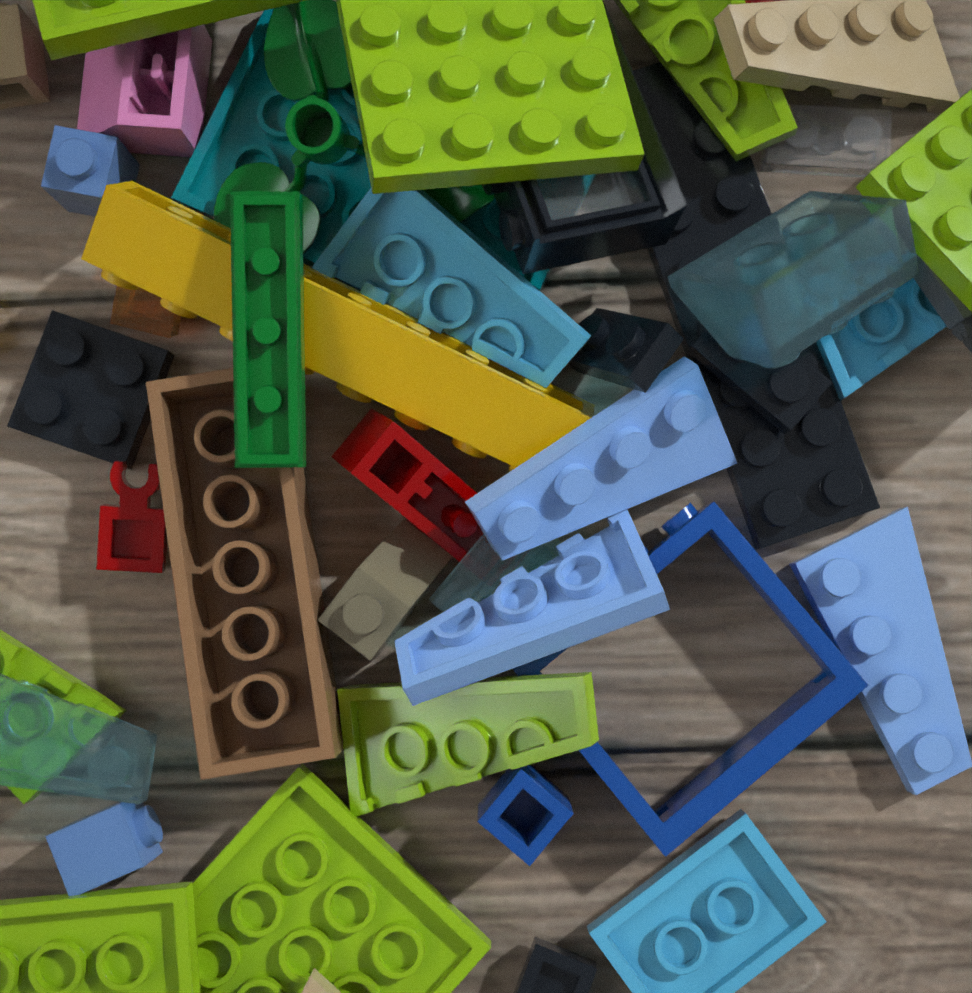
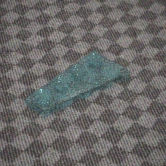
(70, 747)

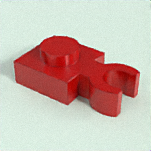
(132, 533)

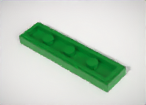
(268, 329)

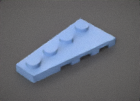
(608, 464)
(567, 601)
(882, 619)

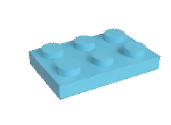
(708, 916)

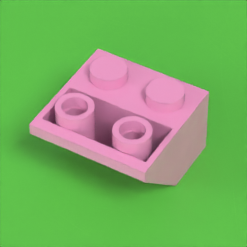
(149, 92)

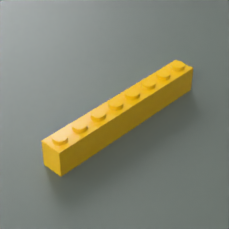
(347, 336)

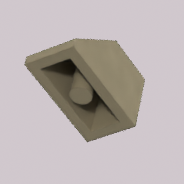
(385, 590)

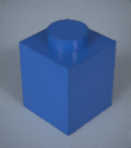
(524, 811)

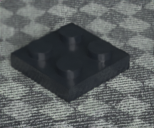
(89, 389)

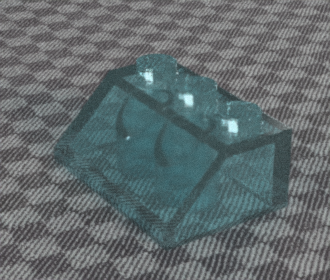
(799, 274)

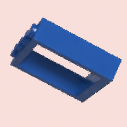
(772, 736)

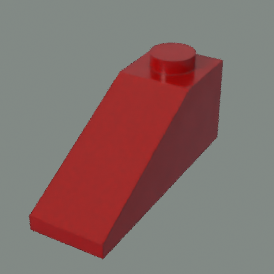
(411, 482)

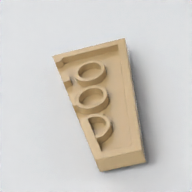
(840, 45)

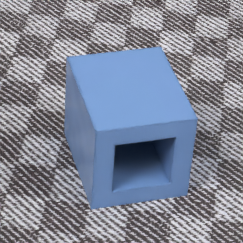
(82, 166)
(105, 845)

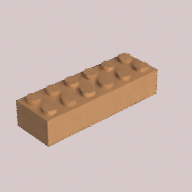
(242, 588)

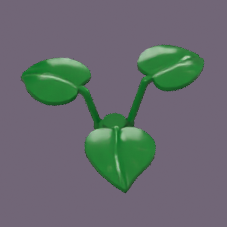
(305, 58)

